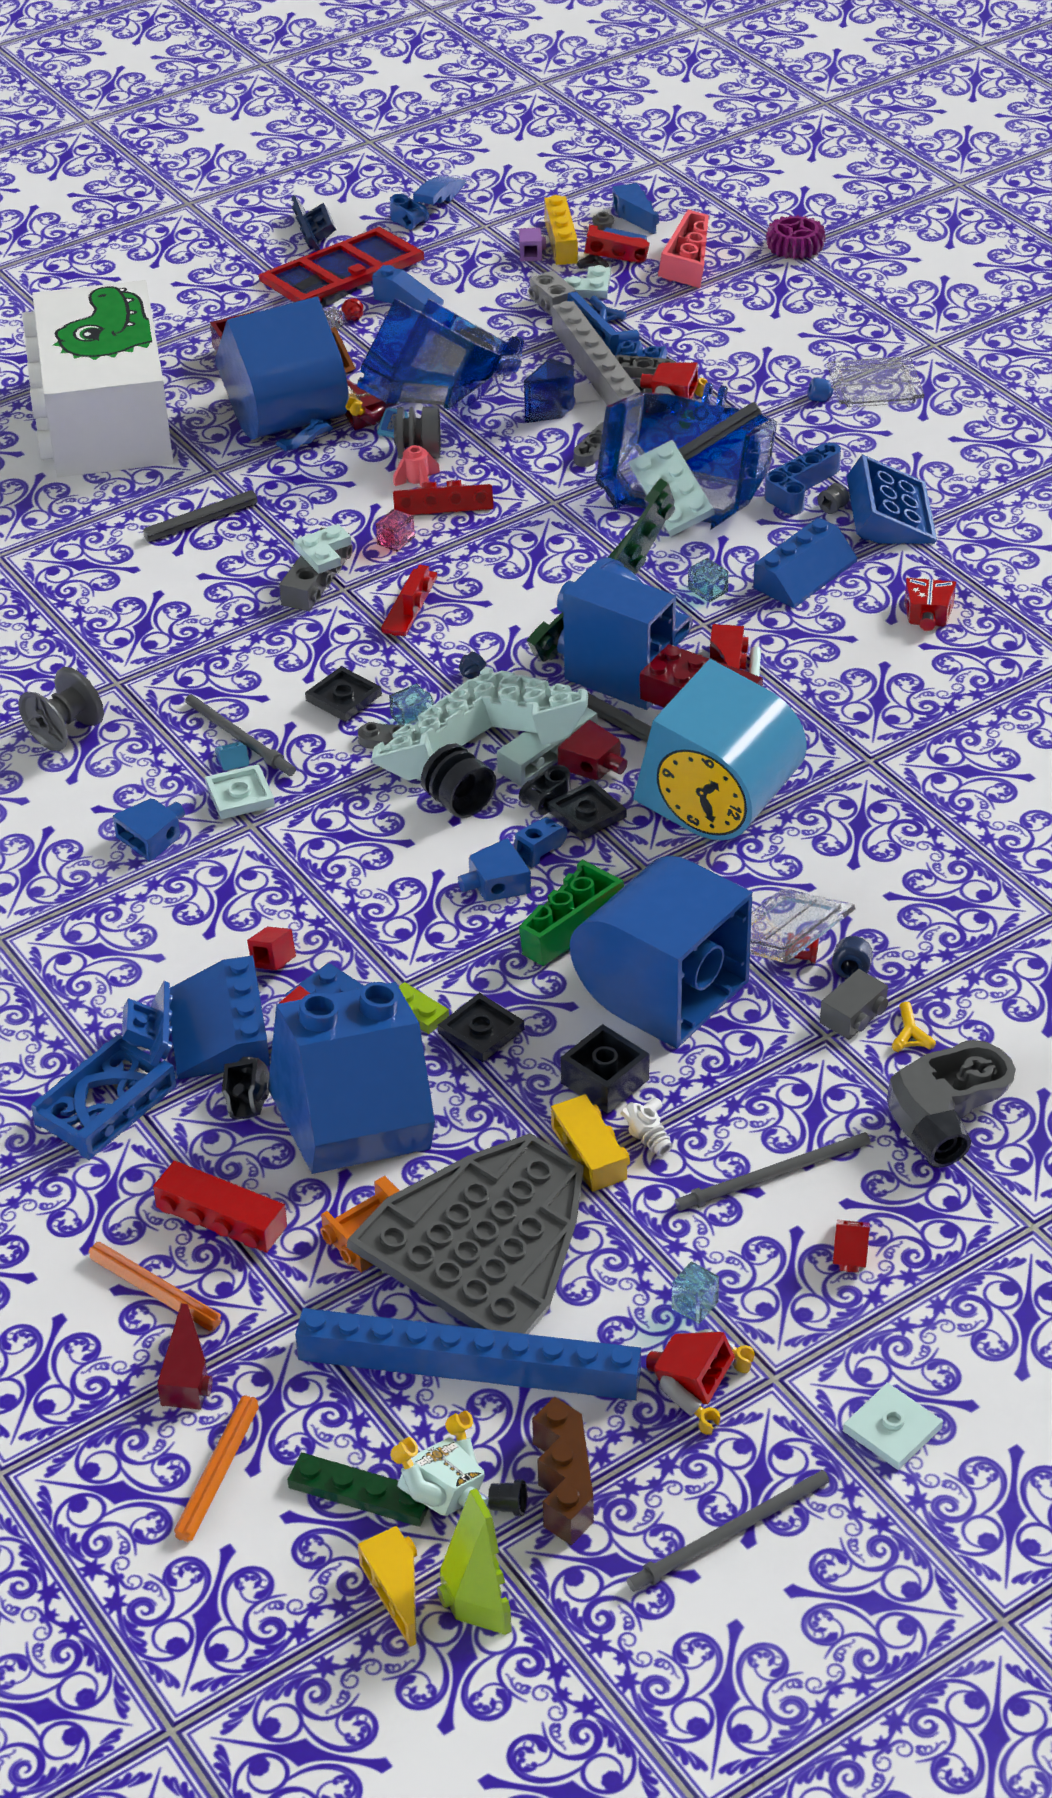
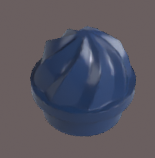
(471, 665)

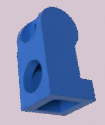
(538, 840)

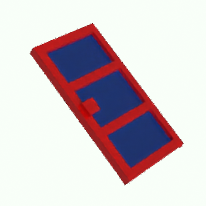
(351, 260)

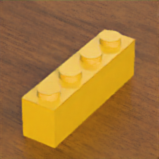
(560, 230)

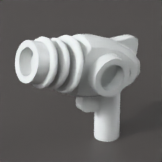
(646, 1125)

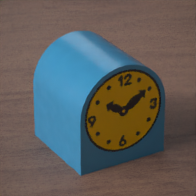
(719, 753)

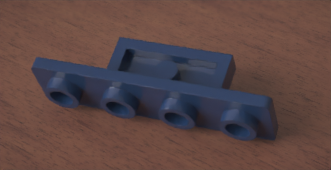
(313, 224)

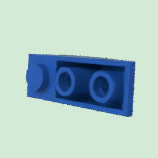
(634, 207)

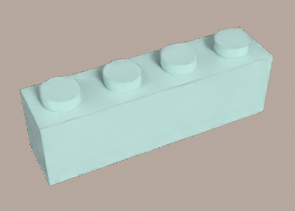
(527, 757)

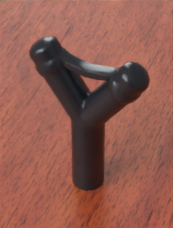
(592, 260)

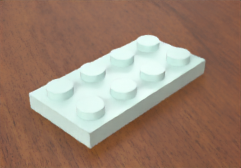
(689, 499)

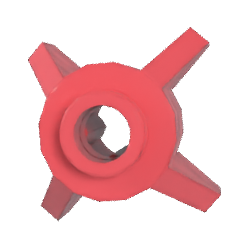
(415, 466)

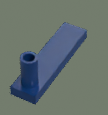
(604, 330)

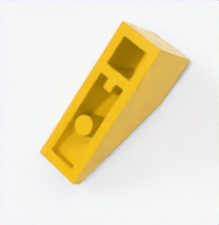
(391, 1571)

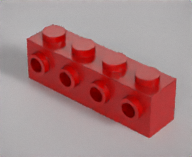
(220, 1206)

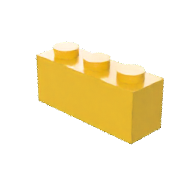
(590, 1142)

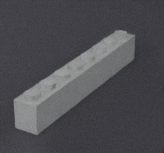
(591, 353)

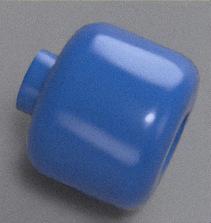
(819, 390)

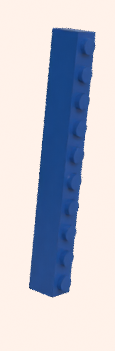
(469, 1354)

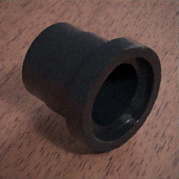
(508, 1497)

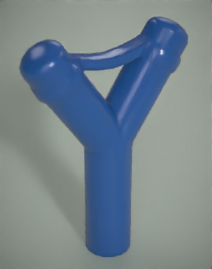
(605, 311)

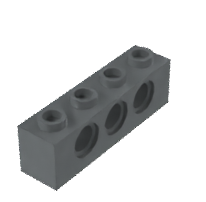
(304, 586)

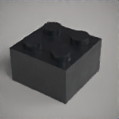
(605, 1068)

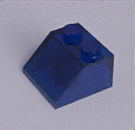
(549, 391)

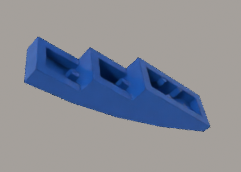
(438, 190)

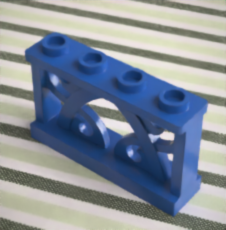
(115, 1118)

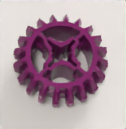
(795, 237)

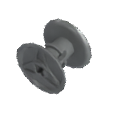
(73, 699)

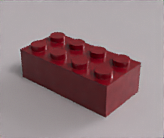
(672, 671)

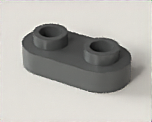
(373, 733)

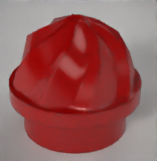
(352, 309)

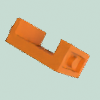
(339, 1229)

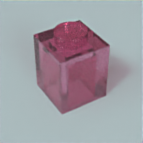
(395, 530)

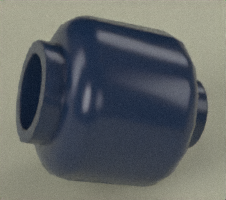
(850, 955)

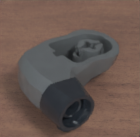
(942, 1089)

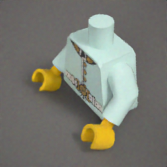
(442, 1472)

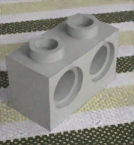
(549, 290)

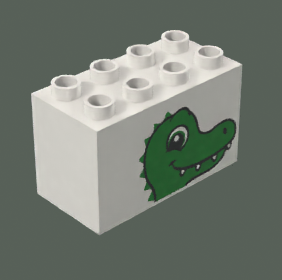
(96, 379)

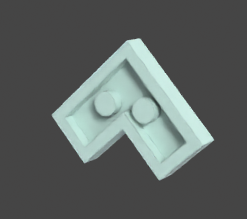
(594, 285)
(320, 547)

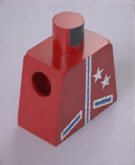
(929, 602)

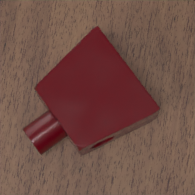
(592, 752)

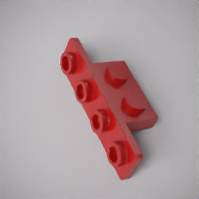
(442, 499)
(409, 601)

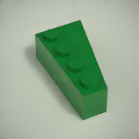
(550, 926)

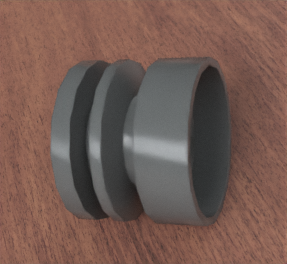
(418, 431)

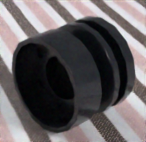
(458, 780)

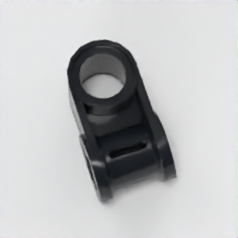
(546, 787)

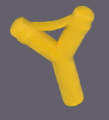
(910, 1029)

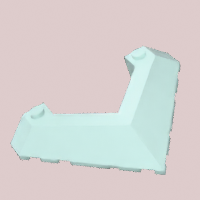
(476, 706)

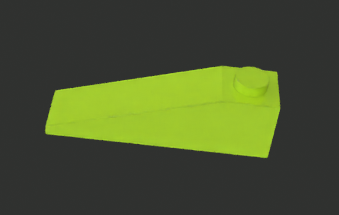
(472, 1572)

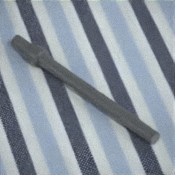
(271, 757)

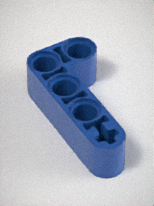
(788, 482)

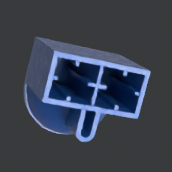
(615, 629)

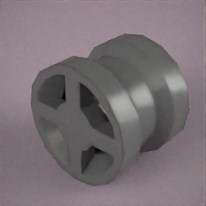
(833, 498)

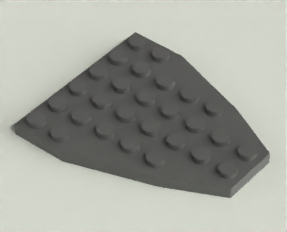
(481, 1233)

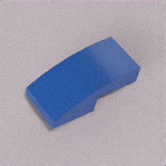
(636, 349)

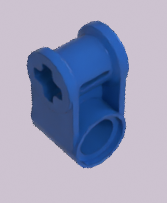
(407, 212)

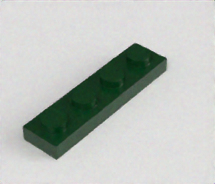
(355, 1489)

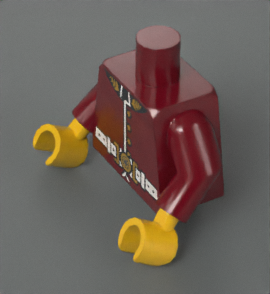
(363, 407)

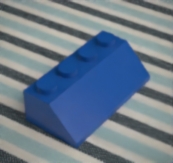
(803, 563)

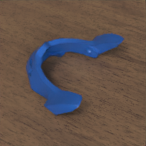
(305, 436)

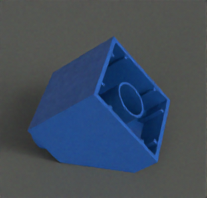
(351, 1077)

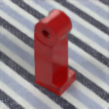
(615, 245)

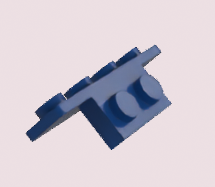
(149, 1025)

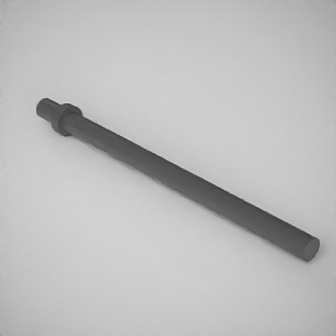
(700, 1197)
(653, 1572)

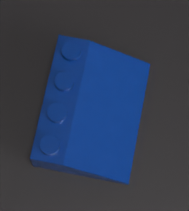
(889, 504)
(217, 1018)

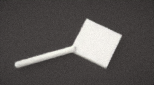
(583, 393)

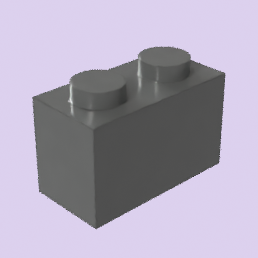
(854, 1004)

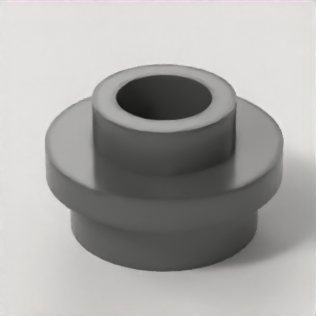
(603, 220)

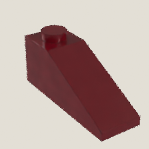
(184, 1369)

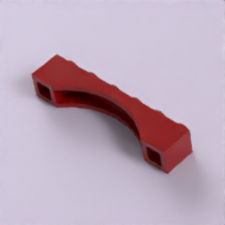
(729, 645)

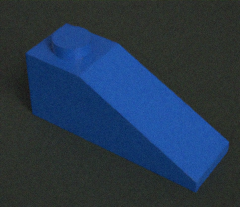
(395, 283)

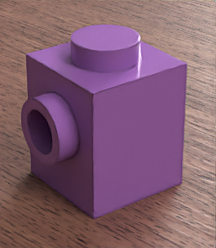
(531, 244)

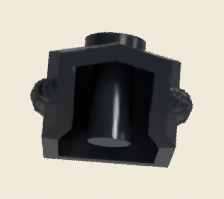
(245, 1087)

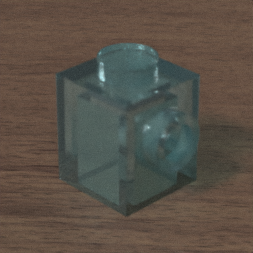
(708, 580)
(409, 703)
(695, 1292)

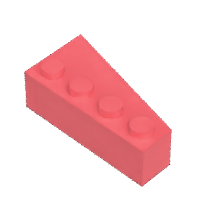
(685, 252)

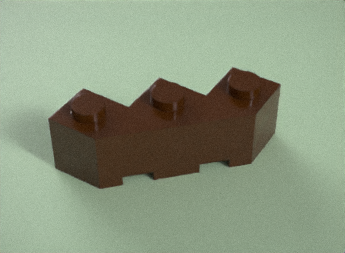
(563, 1470)

